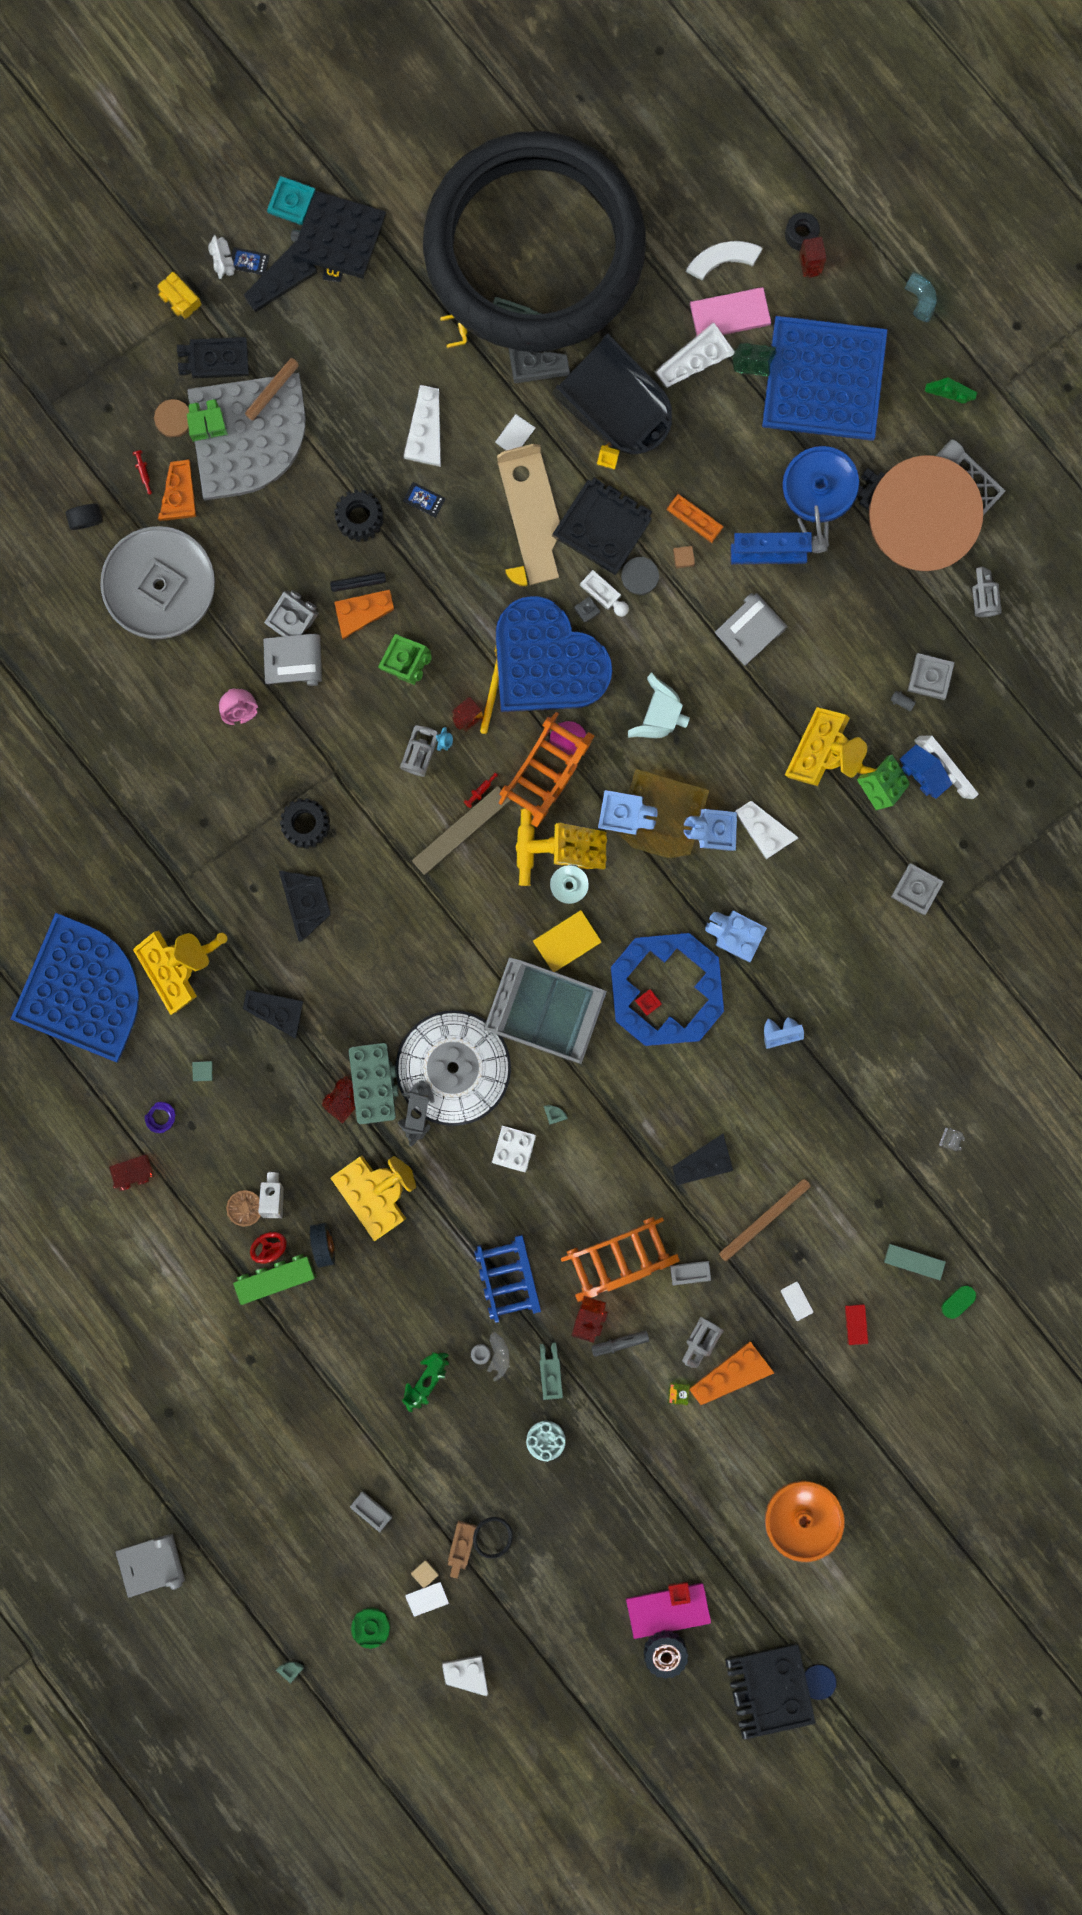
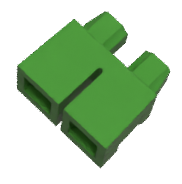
(197, 421)

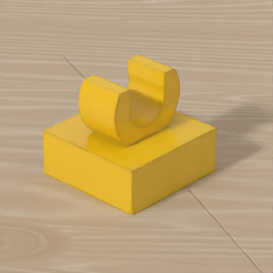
(608, 457)

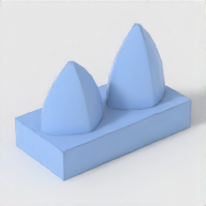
(790, 1033)

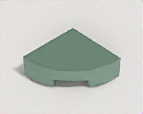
(554, 1114)
(290, 1670)

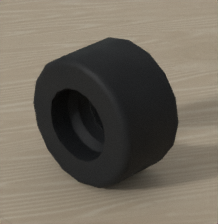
(805, 220)
(84, 516)

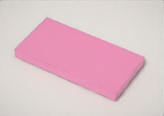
(732, 312)

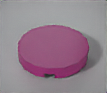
(563, 743)

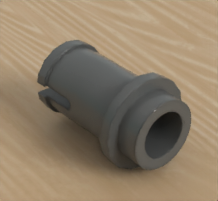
(902, 700)

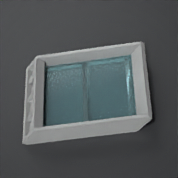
(545, 1010)

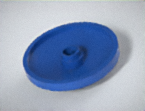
(823, 479)

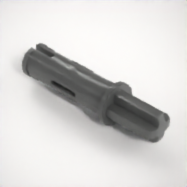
(620, 1343)

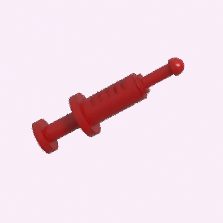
(142, 469)
(479, 791)

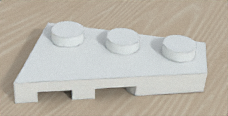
(764, 830)

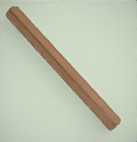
(764, 1220)

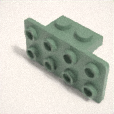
(373, 1083)

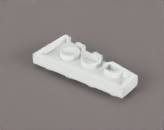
(699, 353)
(424, 433)
(964, 787)

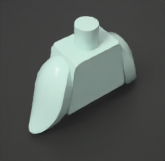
(662, 712)

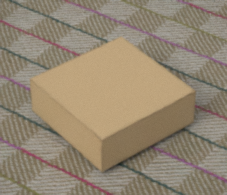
(424, 1573)

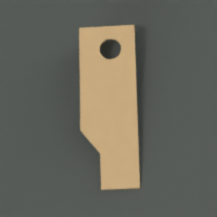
(531, 510)

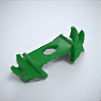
(418, 1395)

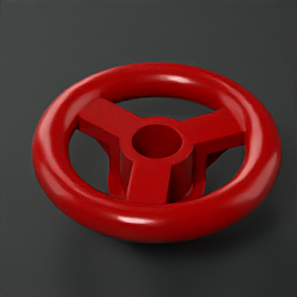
(270, 1251)

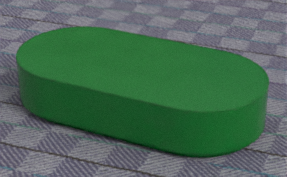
(958, 1302)

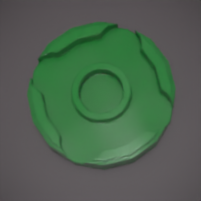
(370, 1627)

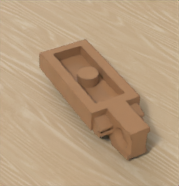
(461, 1547)

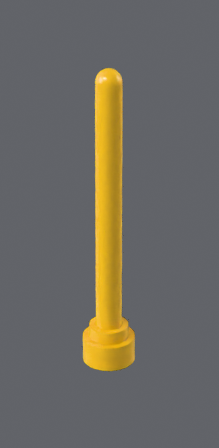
(490, 700)

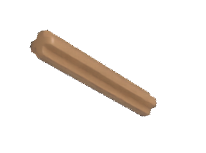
(272, 389)

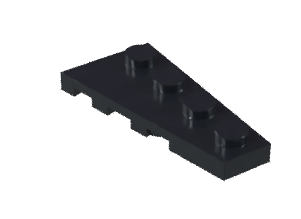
(279, 279)

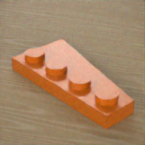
(732, 1374)

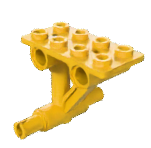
(569, 845)

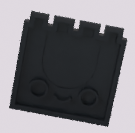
(603, 525)

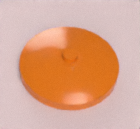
(804, 1521)

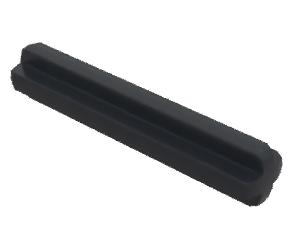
(356, 582)

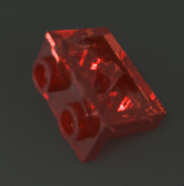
(341, 1100)
(131, 1172)

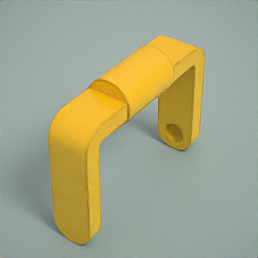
(463, 331)

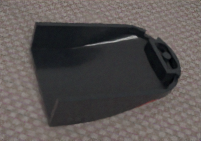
(617, 399)

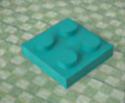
(291, 200)

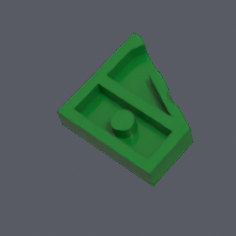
(951, 389)

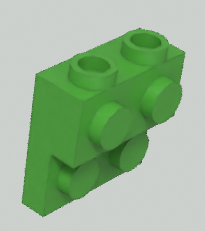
(405, 659)

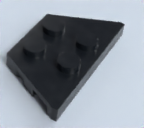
(306, 902)

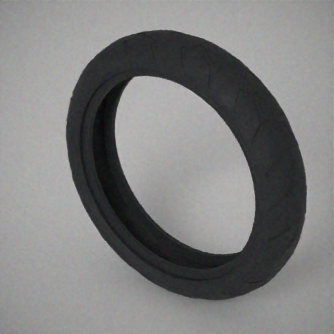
(534, 152)

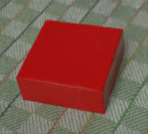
(648, 1002)
(679, 1593)

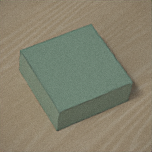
(202, 1071)

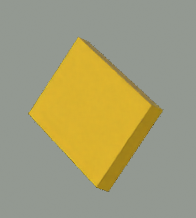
(567, 941)

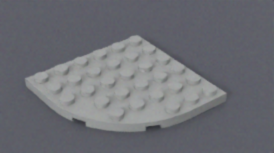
(254, 449)

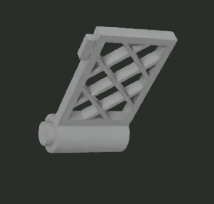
(955, 452)

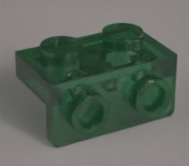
(753, 359)

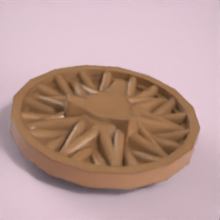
(243, 1208)

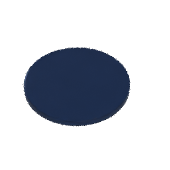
(820, 1682)

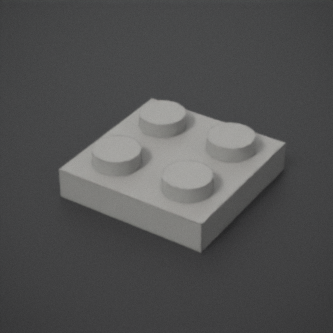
(931, 676)
(917, 889)

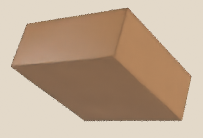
(683, 557)

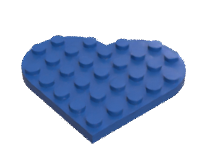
(544, 661)

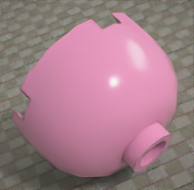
(237, 706)

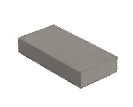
(690, 1273)
(371, 1511)

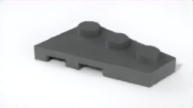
(537, 366)

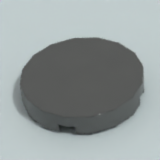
(640, 576)

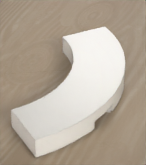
(723, 252)

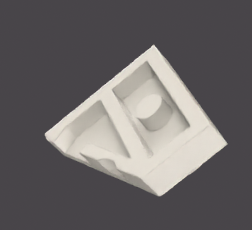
(466, 1674)

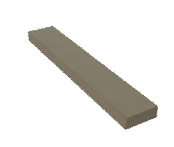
(459, 831)

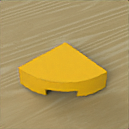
(517, 575)

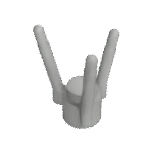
(819, 542)

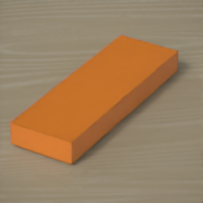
(695, 518)

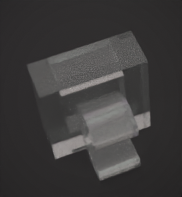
(951, 1139)

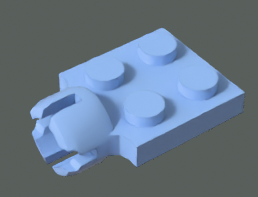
(625, 813)
(713, 829)
(736, 934)

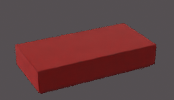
(856, 1324)

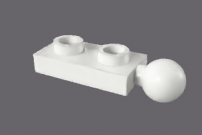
(604, 593)

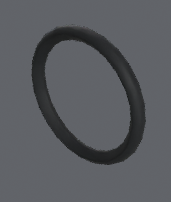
(476, 1533)

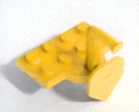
(820, 746)
(172, 965)
(372, 1193)

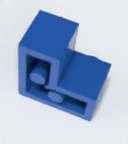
(926, 771)

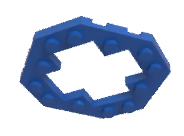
(670, 1031)

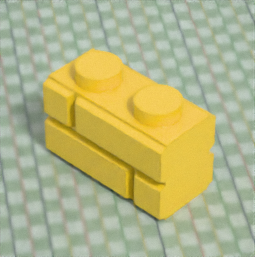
(179, 295)

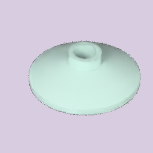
(576, 877)

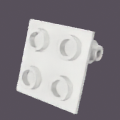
(514, 1149)

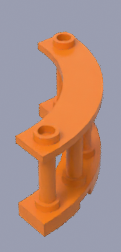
(560, 779)
(626, 1274)

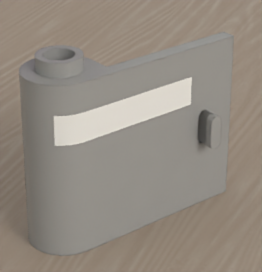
(295, 659)

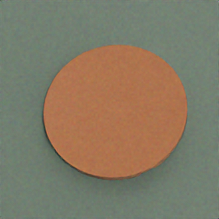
(926, 513)

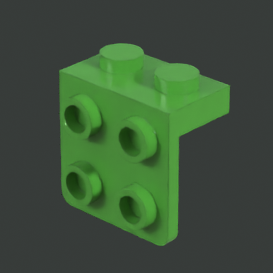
(884, 784)

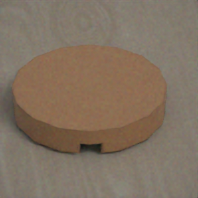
(172, 418)

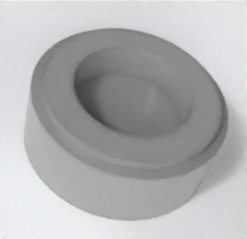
(480, 1354)

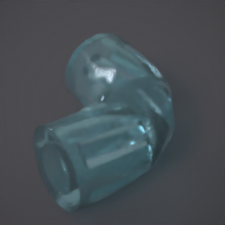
(926, 296)

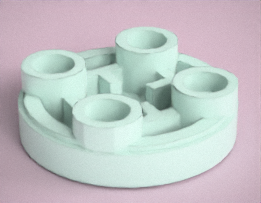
(545, 1440)

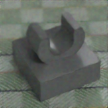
(587, 610)

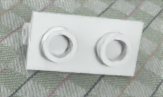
(219, 249)

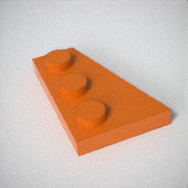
(179, 493)
(362, 610)

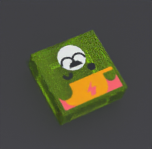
(678, 1394)

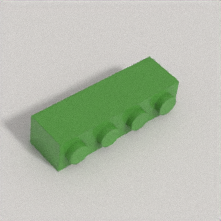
(274, 1280)

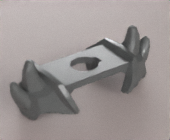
(418, 1096)

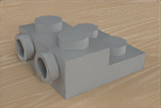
(291, 615)

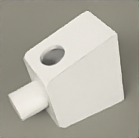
(271, 1205)

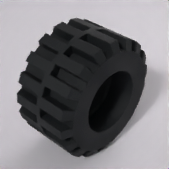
(354, 501)
(296, 809)

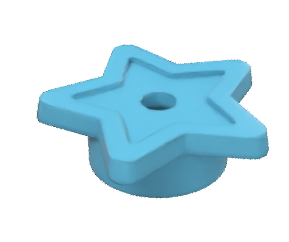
(444, 740)

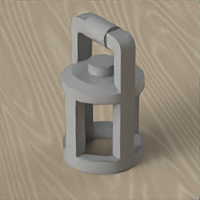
(979, 593)
(420, 748)
(701, 1349)

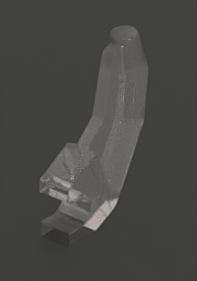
(501, 1356)

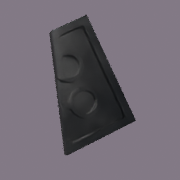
(276, 1010)
(705, 1162)

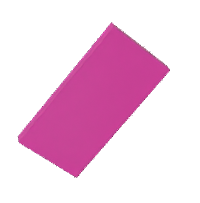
(655, 1614)

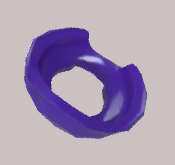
(150, 1122)

